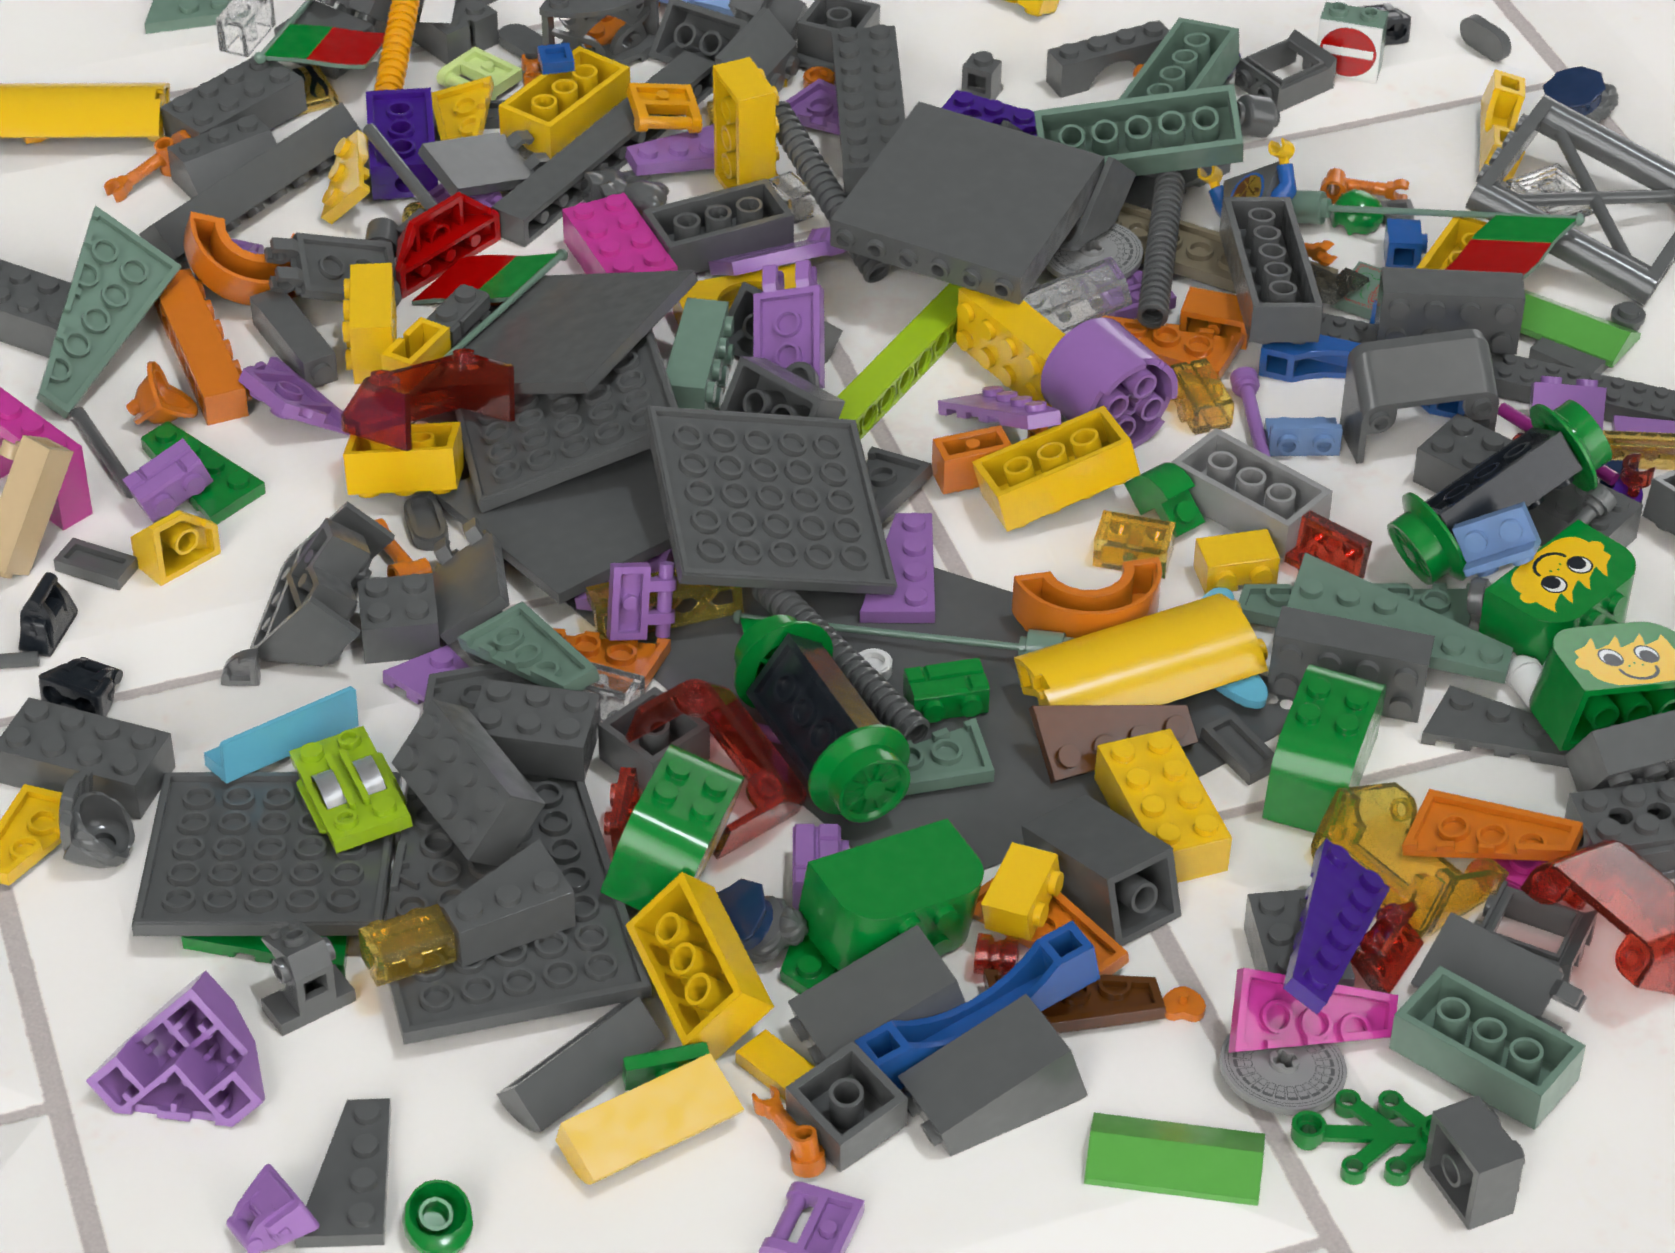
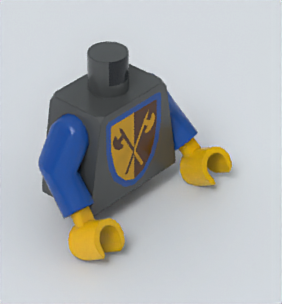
(1267, 181)

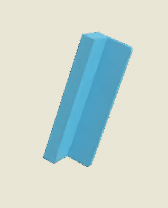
(277, 737)

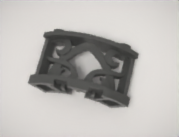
(630, 42)

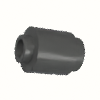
(383, 230)

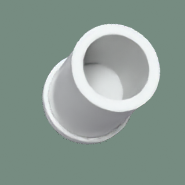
(1523, 676)

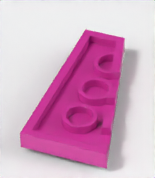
(1272, 1018)

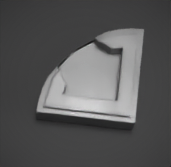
(242, 669)

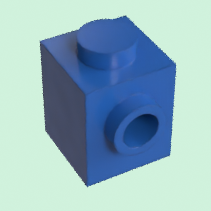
(1404, 243)

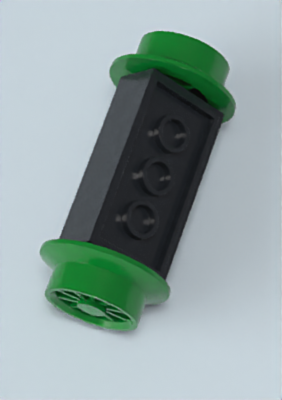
(1556, 451)
(821, 719)

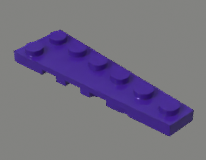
(1335, 919)

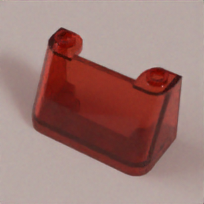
(1625, 893)

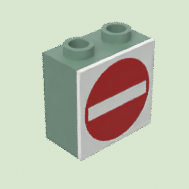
(1355, 39)

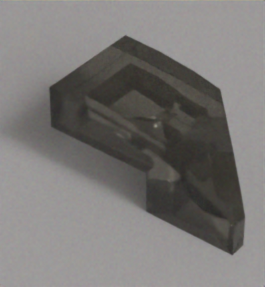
(1335, 287)

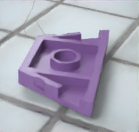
(290, 395)

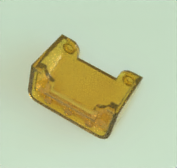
(1372, 828)

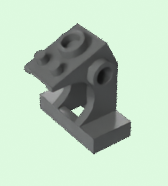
(310, 977)

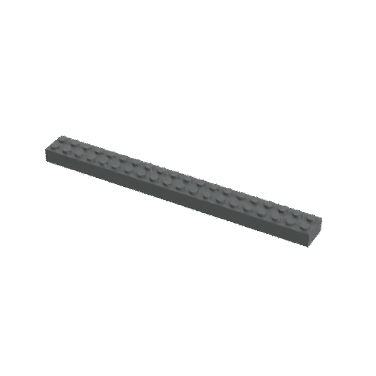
(1516, 374)

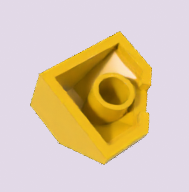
(175, 546)

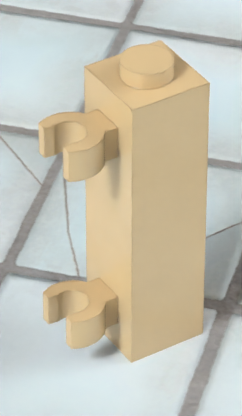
(28, 499)

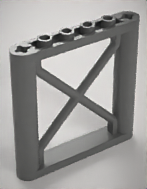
(1575, 131)

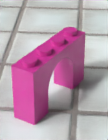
(74, 497)

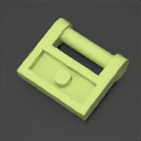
(477, 65)

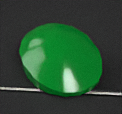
(437, 1218)

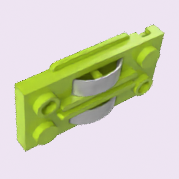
(350, 789)

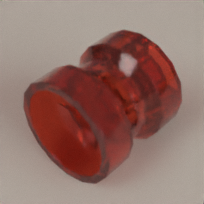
(994, 954)

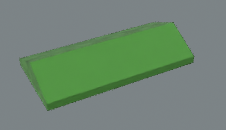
(1576, 329)
(1175, 1159)

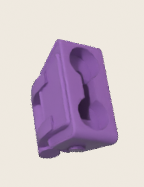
(270, 1214)

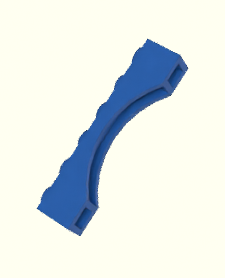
(1323, 360)
(1047, 973)

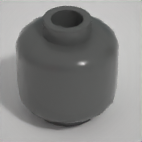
(1257, 115)

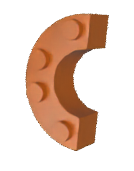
(222, 263)
(1050, 605)

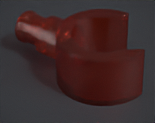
(1635, 479)

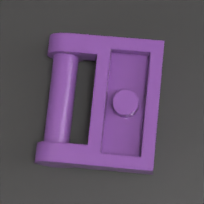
(828, 1227)

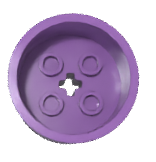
(1109, 367)

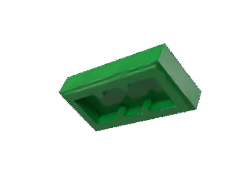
(650, 1065)

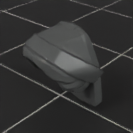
(92, 825)

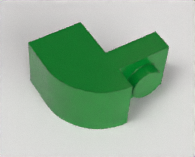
(1168, 493)

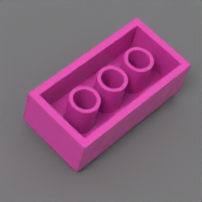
(613, 238)

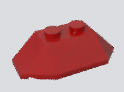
(441, 237)

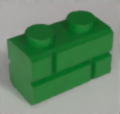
(947, 689)

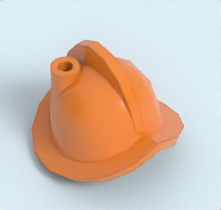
(159, 400)

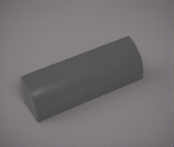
(581, 1065)

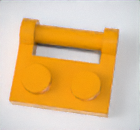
(664, 100)

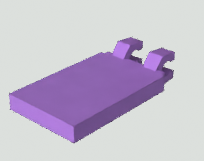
(815, 246)
(791, 320)

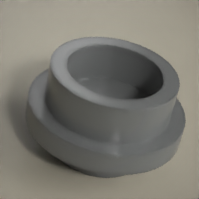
(1628, 315)

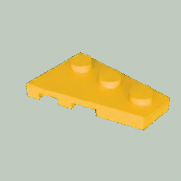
(462, 108)
(347, 177)
(28, 831)

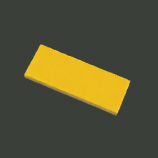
(647, 1119)

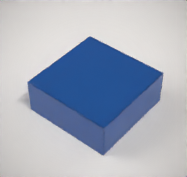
(555, 58)

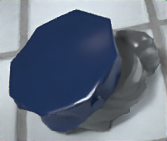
(1583, 92)
(762, 921)

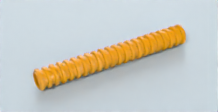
(397, 45)

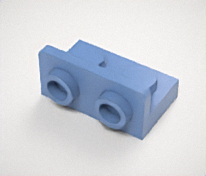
(1303, 436)
(1497, 540)

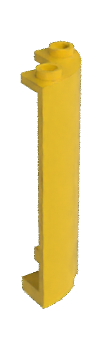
(82, 110)
(1148, 658)

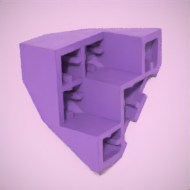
(186, 1061)

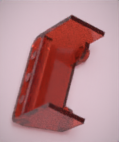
(395, 398)
(771, 782)

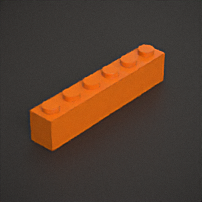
(201, 349)

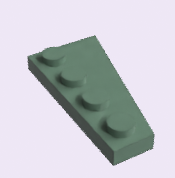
(531, 649)
(950, 760)

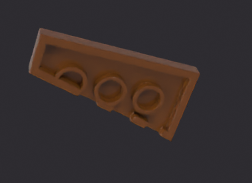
(1103, 1003)

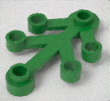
(1310, 1130)

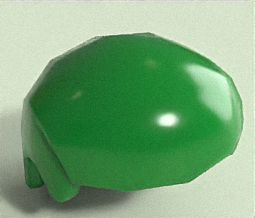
(1357, 222)

